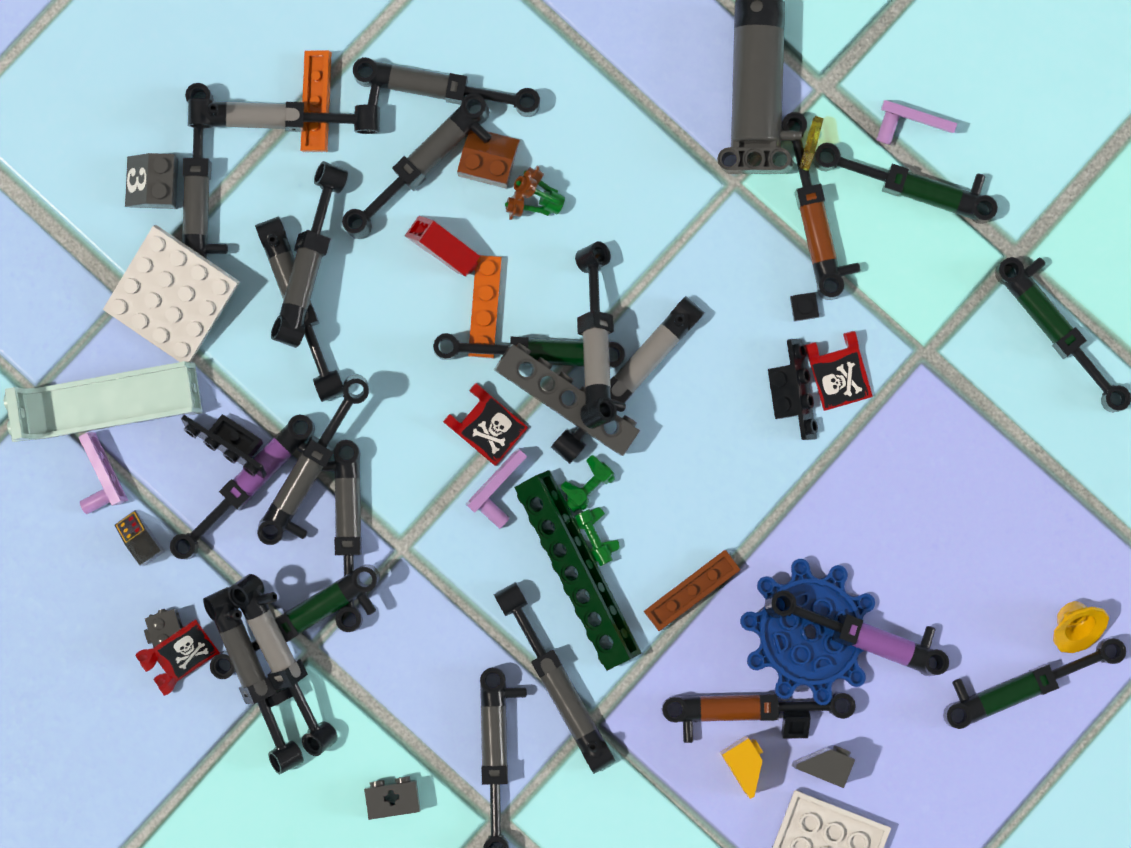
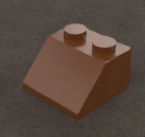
(488, 161)

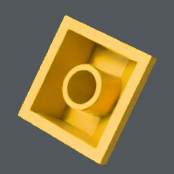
(745, 763)

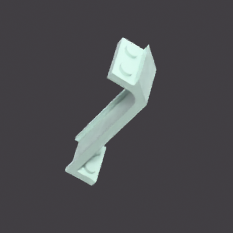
(102, 402)

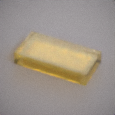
(811, 143)

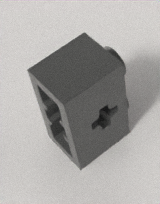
(380, 807)

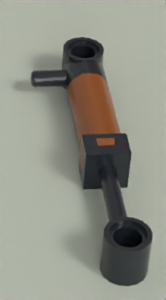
(811, 204)
(743, 708)

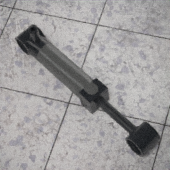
(559, 685)

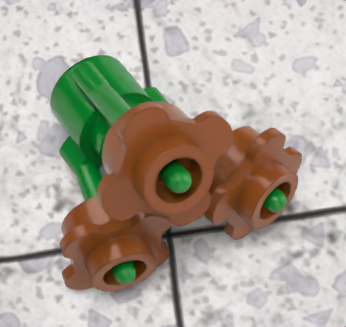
(526, 187)

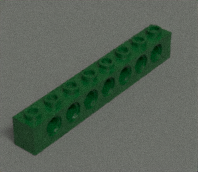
(589, 574)

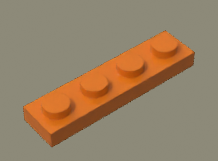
(316, 99)
(485, 302)

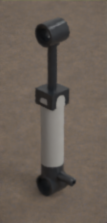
(638, 368)

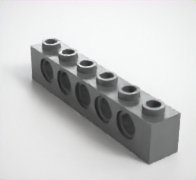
(509, 368)

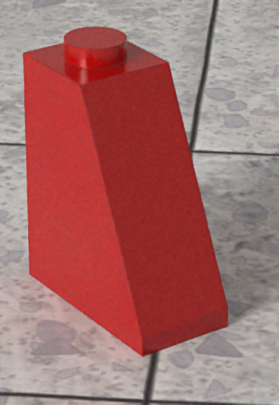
(443, 245)

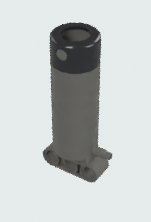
(758, 89)

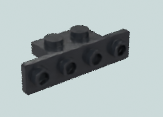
(792, 392)
(231, 439)

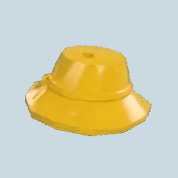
(1079, 627)

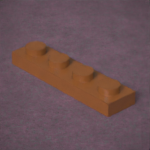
(691, 590)

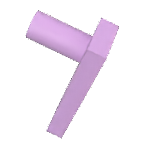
(895, 111)
(112, 489)
(481, 500)

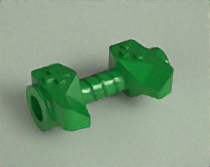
(577, 496)
(600, 550)

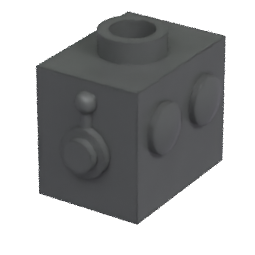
(162, 626)

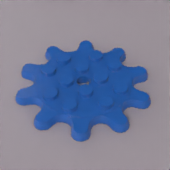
(784, 642)

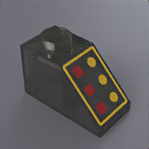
(138, 539)

